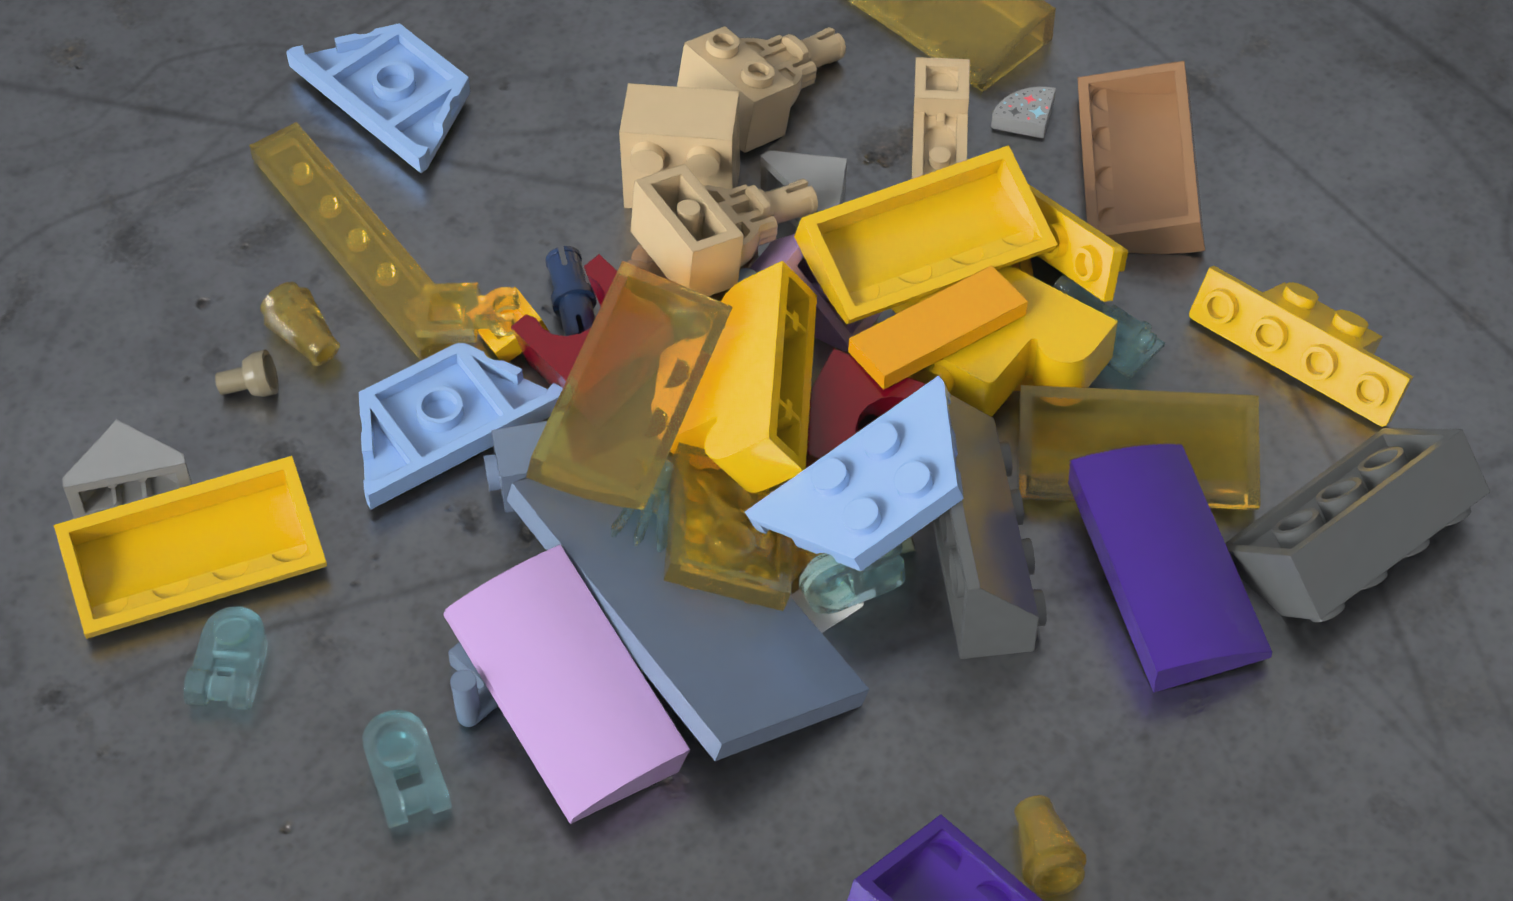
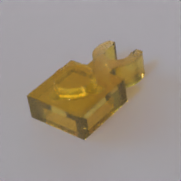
(458, 310)

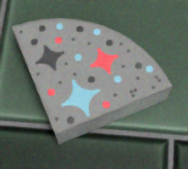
(1025, 111)

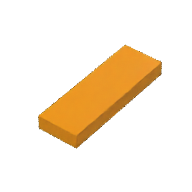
(937, 327)

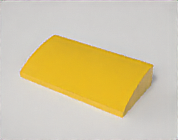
(924, 235)
(189, 546)

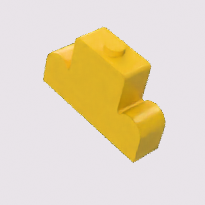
(1054, 342)
(758, 382)

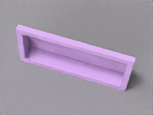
(567, 684)

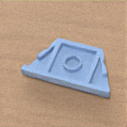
(389, 87)
(441, 416)
(873, 485)

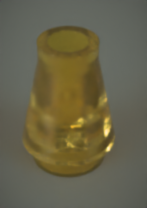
(297, 320)
(1048, 850)

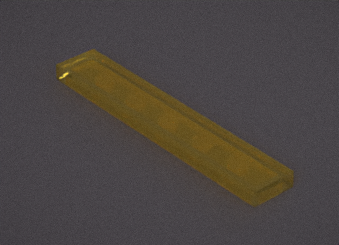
(347, 228)

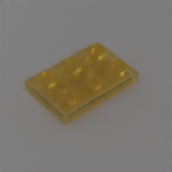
(714, 541)

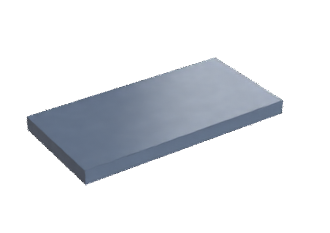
(719, 662)

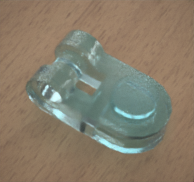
(835, 587)
(233, 643)
(398, 747)

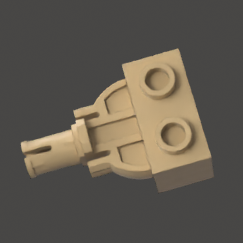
(762, 71)
(710, 231)

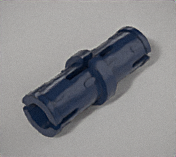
(572, 295)

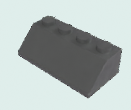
(1358, 520)
(982, 547)

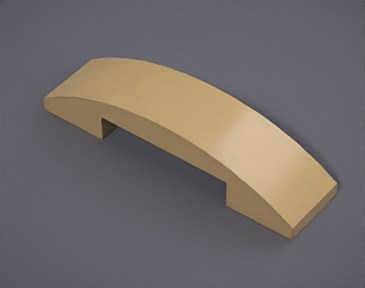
(939, 114)

